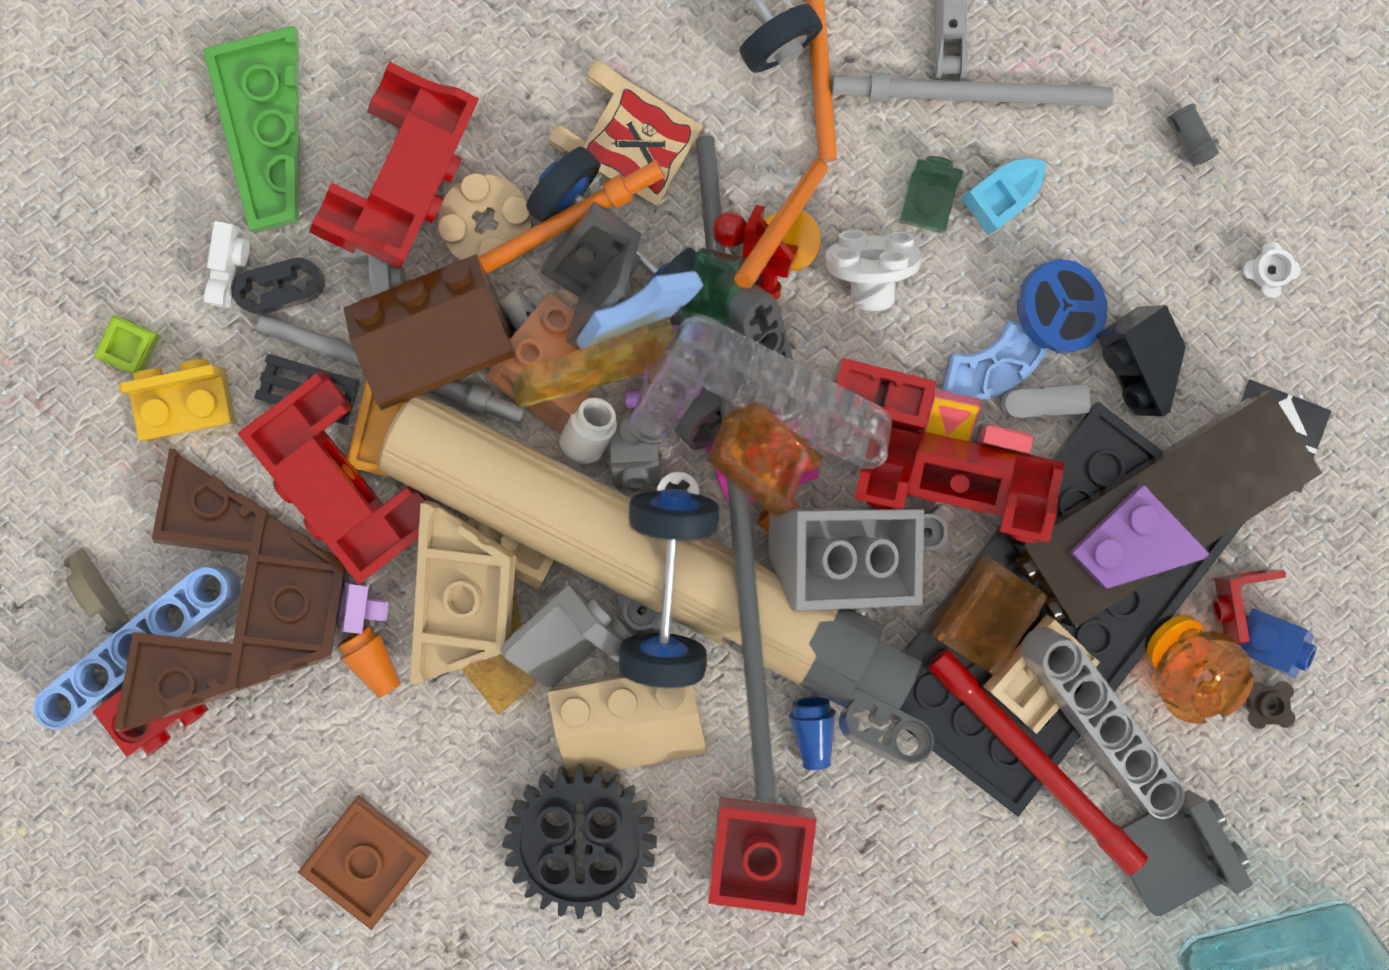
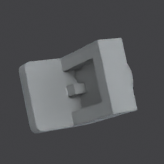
(381, 274)
(632, 462)

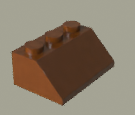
(428, 332)

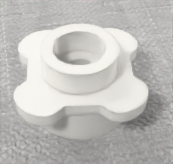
(1285, 269)

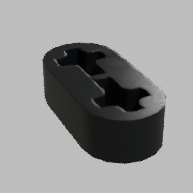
(275, 276)

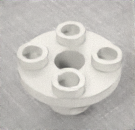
(873, 265)

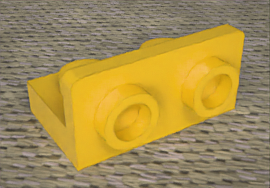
(179, 400)

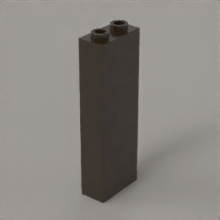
(1204, 480)

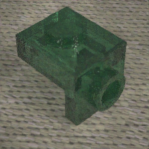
(719, 287)

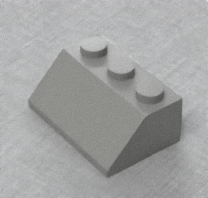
(848, 557)

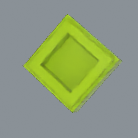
(126, 345)

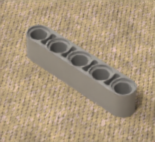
(1145, 774)

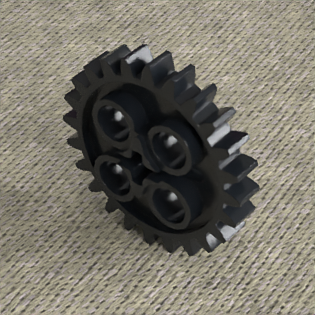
(537, 840)

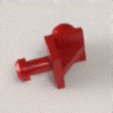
(732, 230)

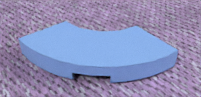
(656, 301)
(995, 368)

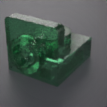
(930, 194)

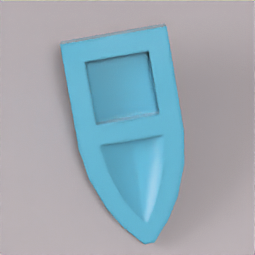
(1005, 192)

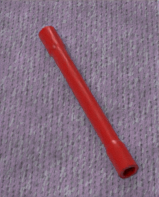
(1109, 836)

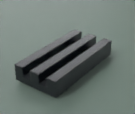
(269, 378)

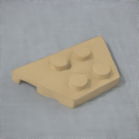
(459, 595)

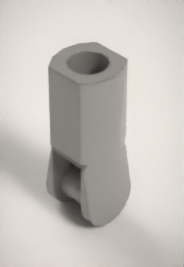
(952, 31)
(1046, 401)

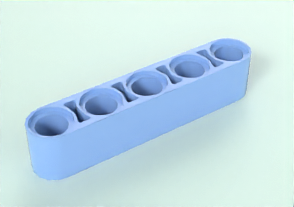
(79, 681)

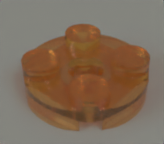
(1187, 659)

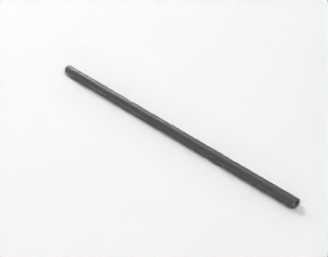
(741, 535)

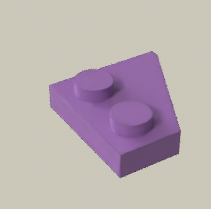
(1136, 542)

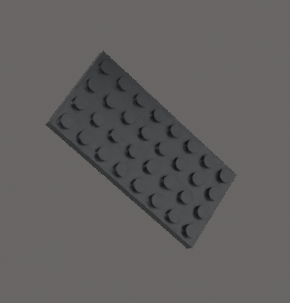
(1094, 457)

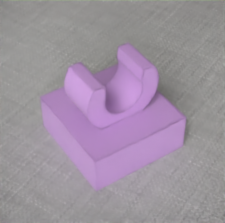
(357, 607)

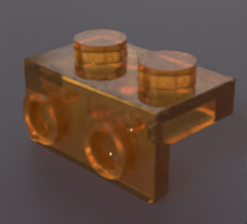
(762, 456)
(990, 616)

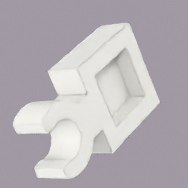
(226, 255)

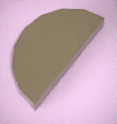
(93, 592)

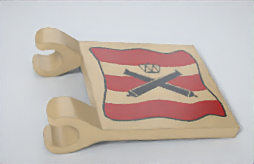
(633, 133)

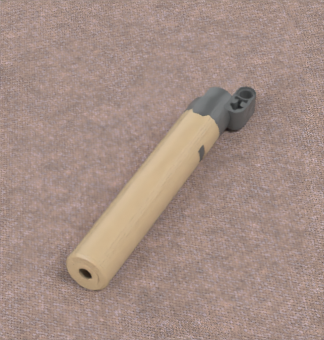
(590, 532)

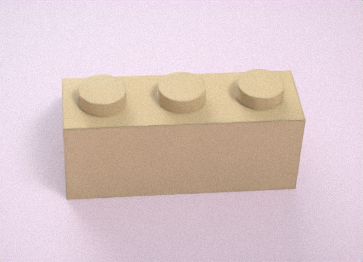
(623, 723)

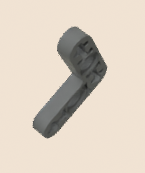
(703, 417)

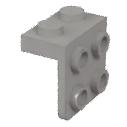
(564, 636)

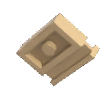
(1020, 688)

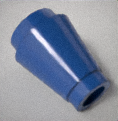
(813, 730)

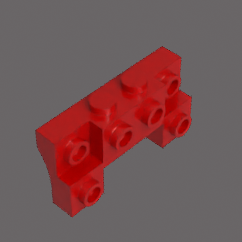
(405, 191)
(968, 476)
(324, 483)

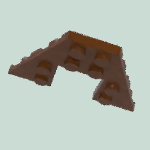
(283, 612)

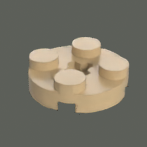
(474, 196)

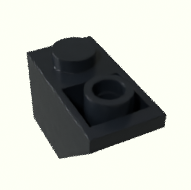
(1145, 357)

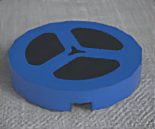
(1062, 306)

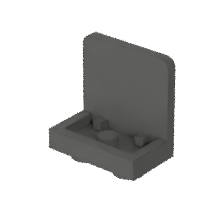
(594, 264)
(1186, 855)

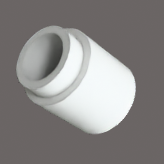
(588, 431)

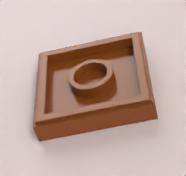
(364, 862)

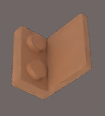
(541, 339)

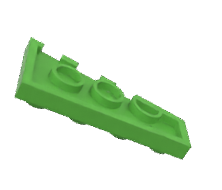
(259, 112)

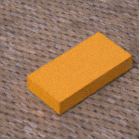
(370, 432)

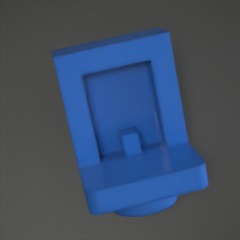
(1279, 643)

